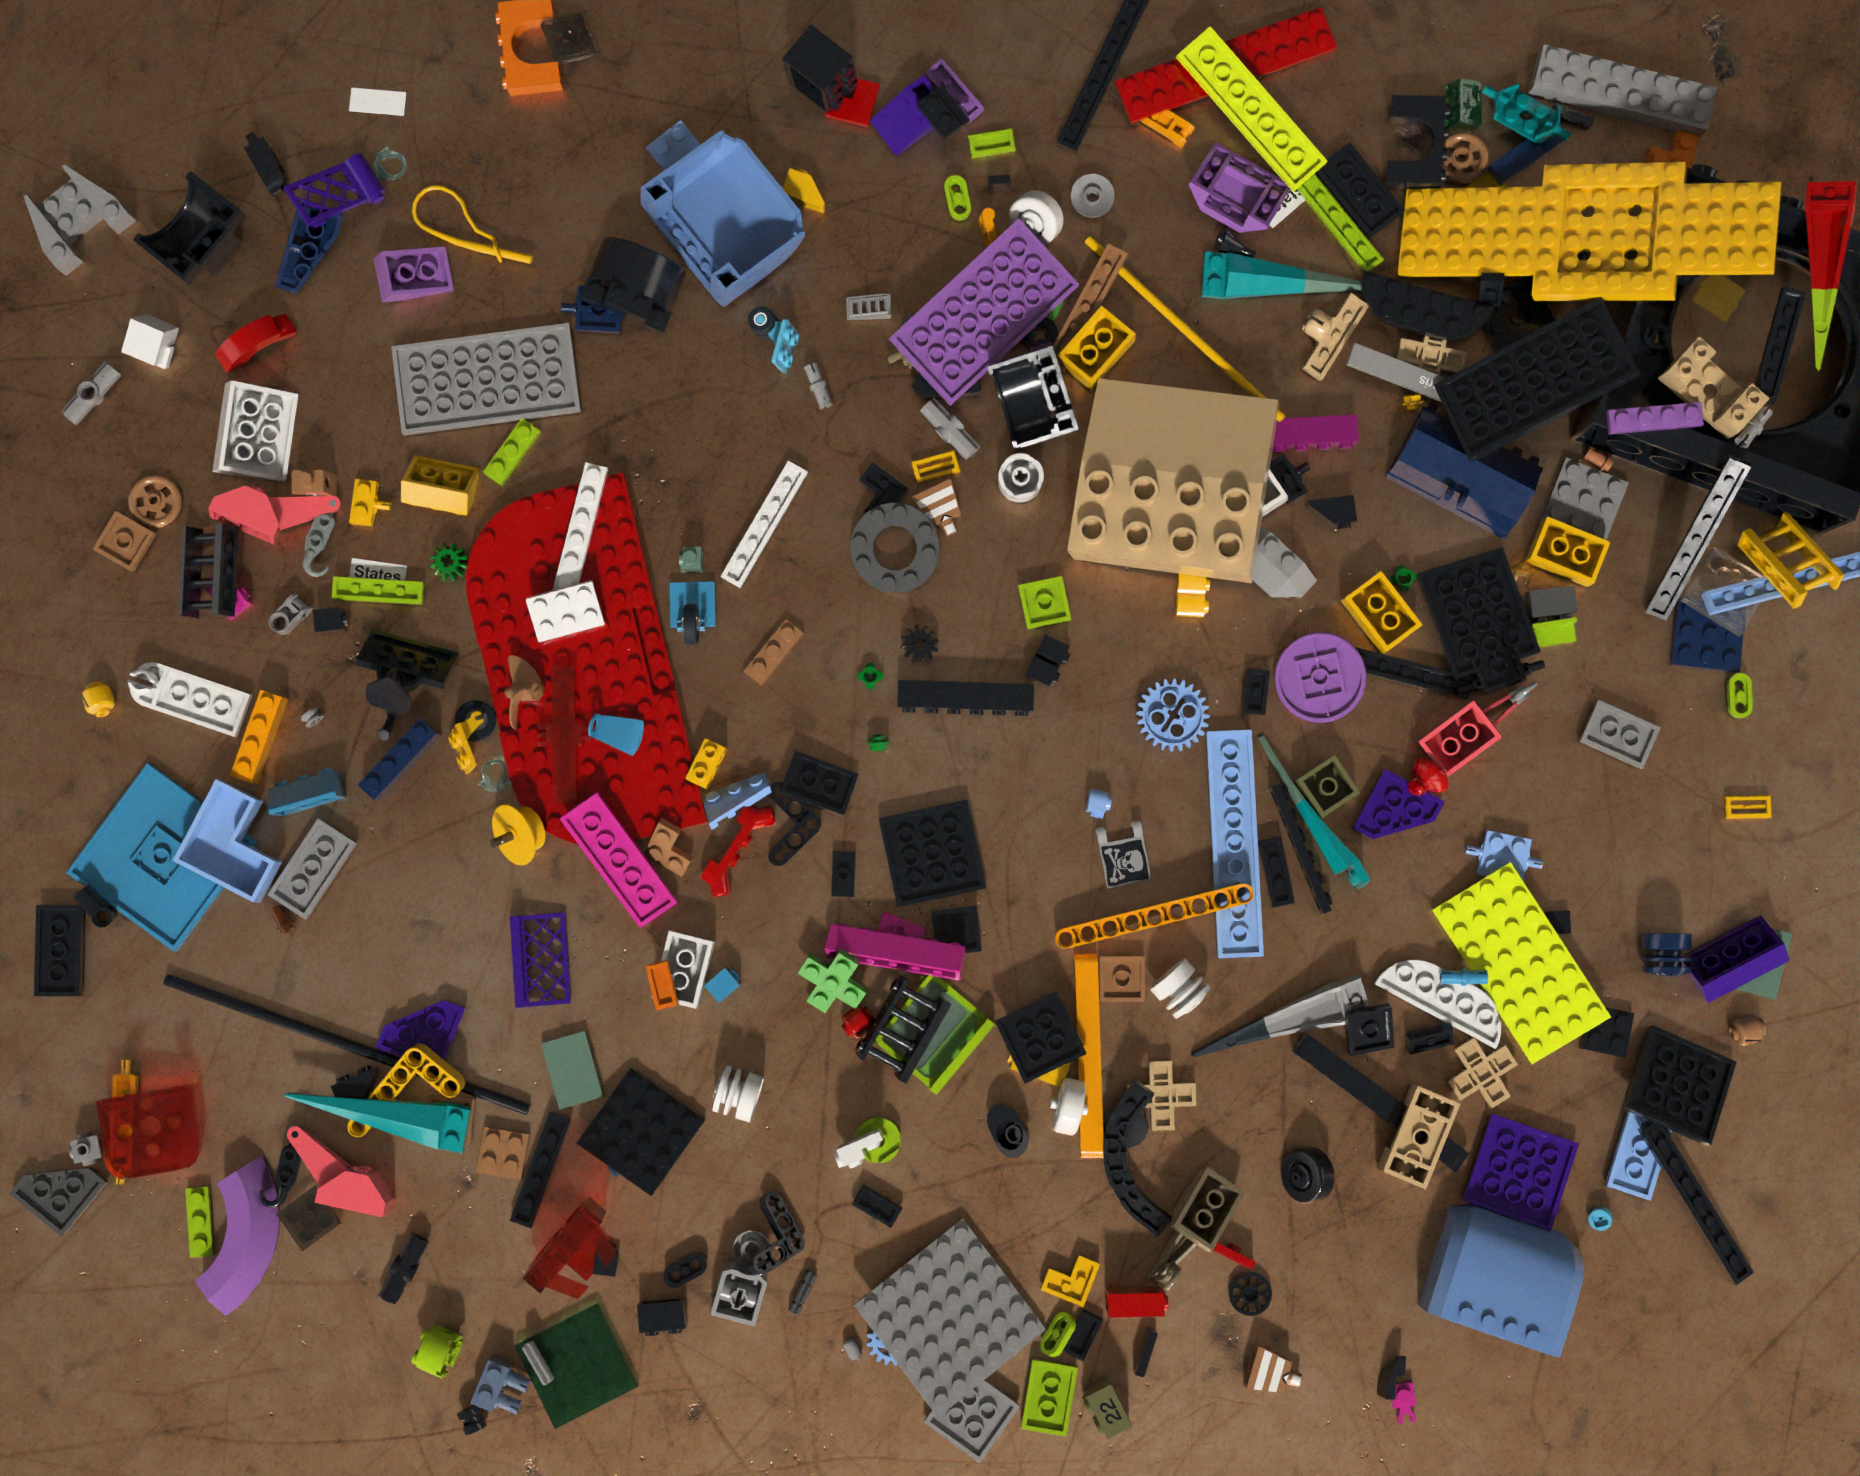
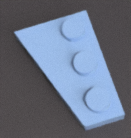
(727, 800)

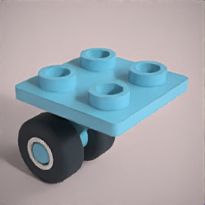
(783, 334)

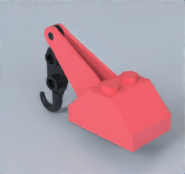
(340, 1184)

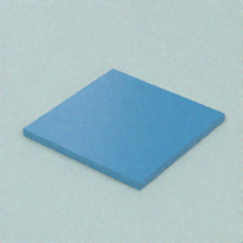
(133, 857)

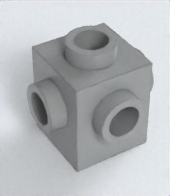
(86, 1148)

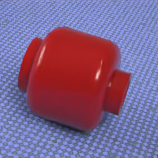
(857, 1021)

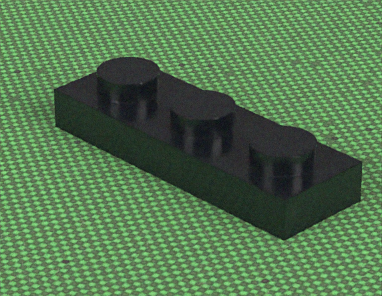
(1276, 872)

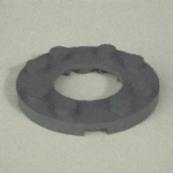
(926, 555)

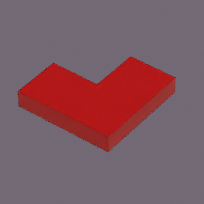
(861, 107)

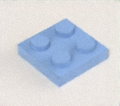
(672, 145)

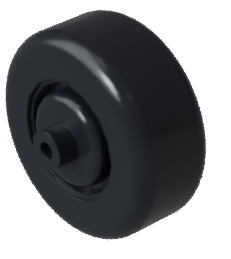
(1307, 1175)

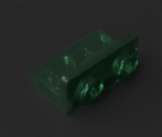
(1465, 103)

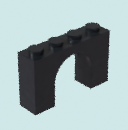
(1431, 115)

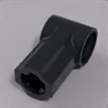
(93, 904)

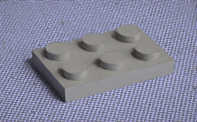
(1619, 734)

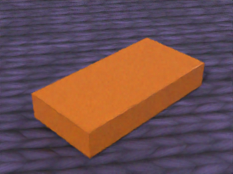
(662, 985)

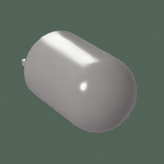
(852, 1349)

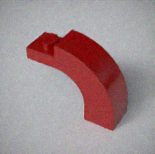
(251, 338)

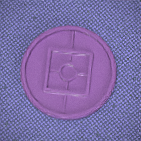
(1320, 677)

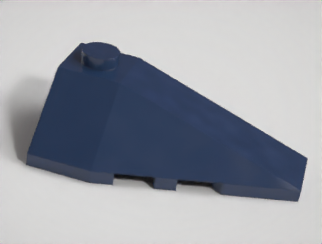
(305, 249)

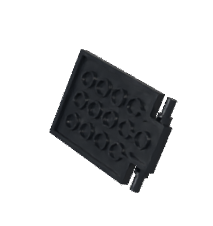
(1481, 621)

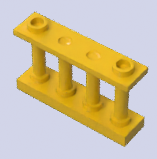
(1781, 576)

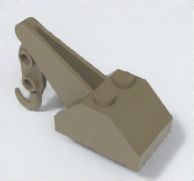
(1201, 1218)

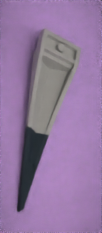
(1313, 1011)

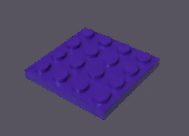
(1520, 1171)

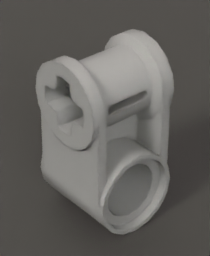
(290, 614)

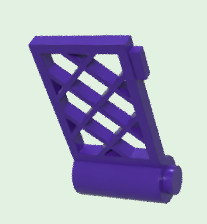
(361, 181)

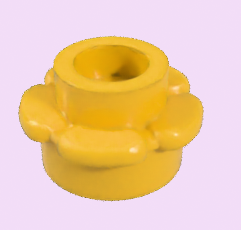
(1412, 401)

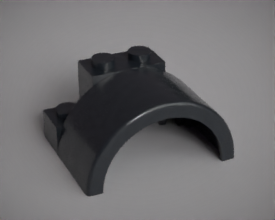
(198, 234)
(636, 281)
(1029, 391)

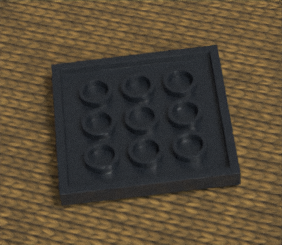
(932, 853)
(1680, 1085)
(640, 1132)

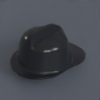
(1008, 1130)

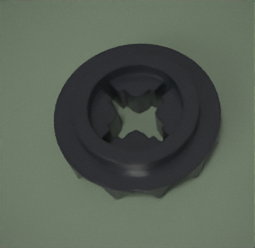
(1050, 334)

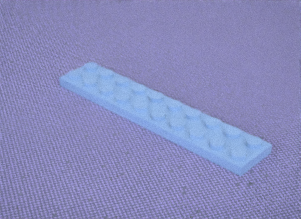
(1234, 841)

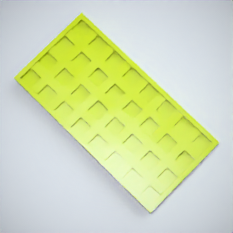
(1527, 964)

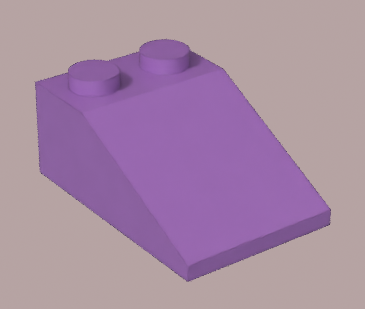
(412, 273)

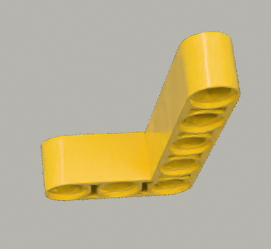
(413, 1067)

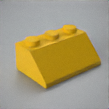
(1096, 347)
(439, 485)

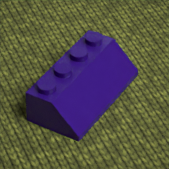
(1735, 958)

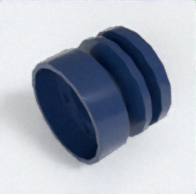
(1667, 953)

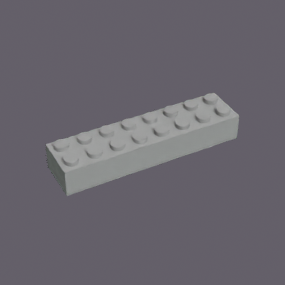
(1622, 90)

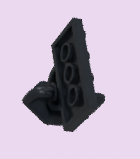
(404, 662)

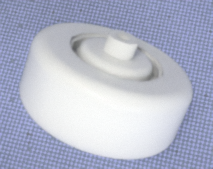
(1039, 213)
(1069, 1106)

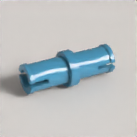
(1463, 977)

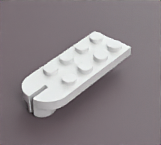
(190, 698)

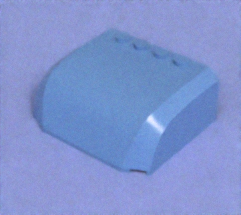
(724, 216)
(1504, 1278)

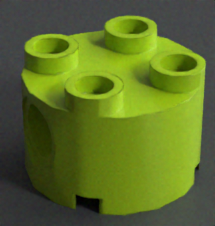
(438, 1351)

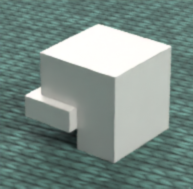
(150, 340)

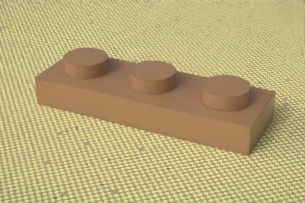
(773, 652)

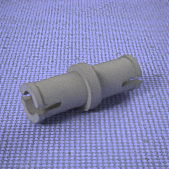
(818, 386)
(1753, 427)

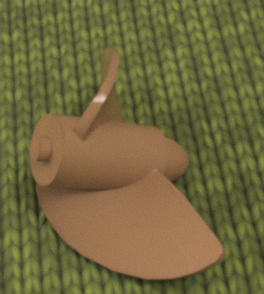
(525, 686)

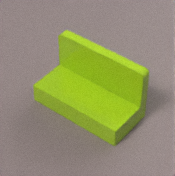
(1555, 632)

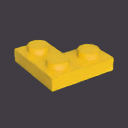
(1073, 1286)

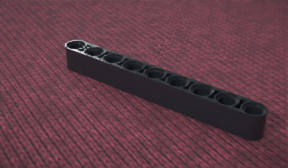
(1368, 1093)

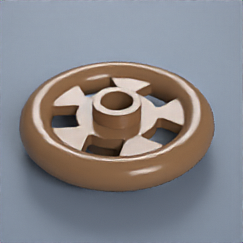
(1478, 166)
(161, 518)

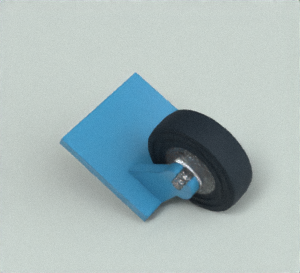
(692, 608)

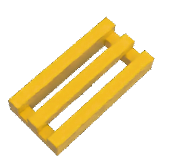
(917, 472)
(1728, 807)

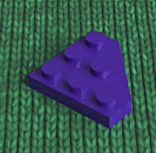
(1394, 808)
(430, 1026)

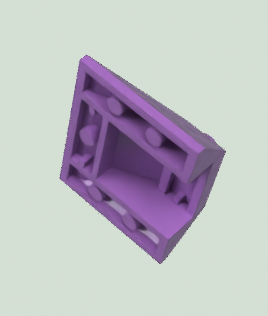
(1237, 190)

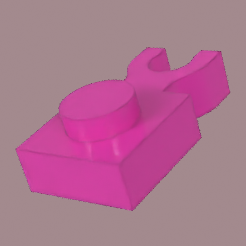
(1404, 1400)

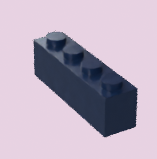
(399, 760)

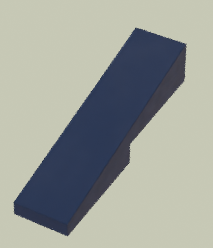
(1521, 157)

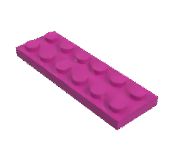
(618, 859)

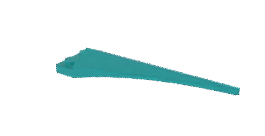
(428, 1123)

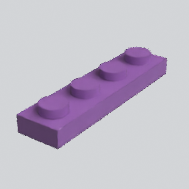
(1655, 418)

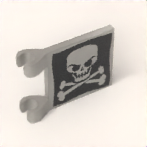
(1124, 859)

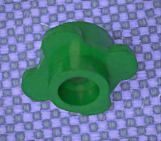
(1409, 577)
(870, 682)
(878, 742)

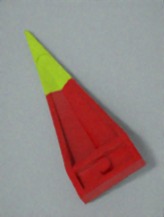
(1829, 223)

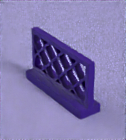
(519, 960)

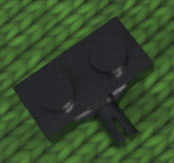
(1289, 477)

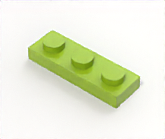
(511, 452)
(200, 1221)

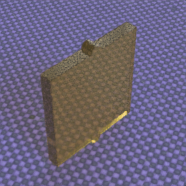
(1718, 296)

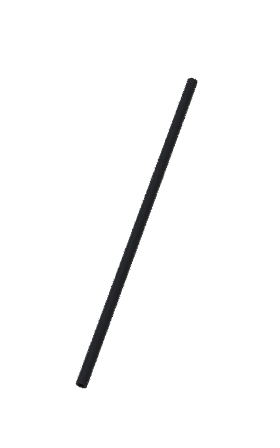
(331, 1039)

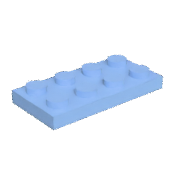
(1633, 1164)

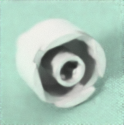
(1027, 467)

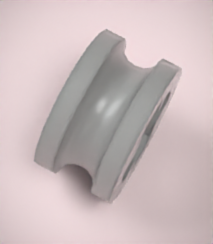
(312, 717)

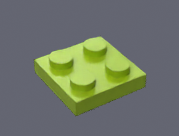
(1044, 602)

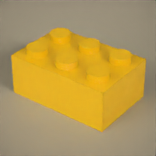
(1567, 551)
(1381, 612)

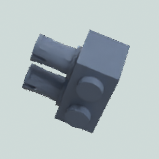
(492, 1382)

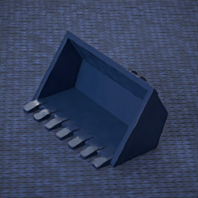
(1484, 492)

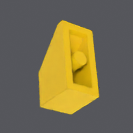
(802, 190)

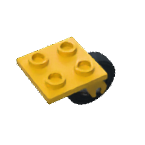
(472, 722)

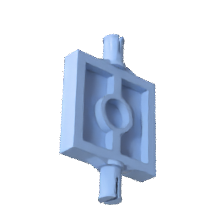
(1500, 849)

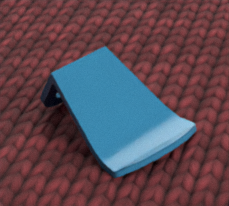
(617, 732)

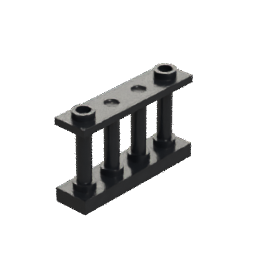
(224, 571)
(915, 1048)

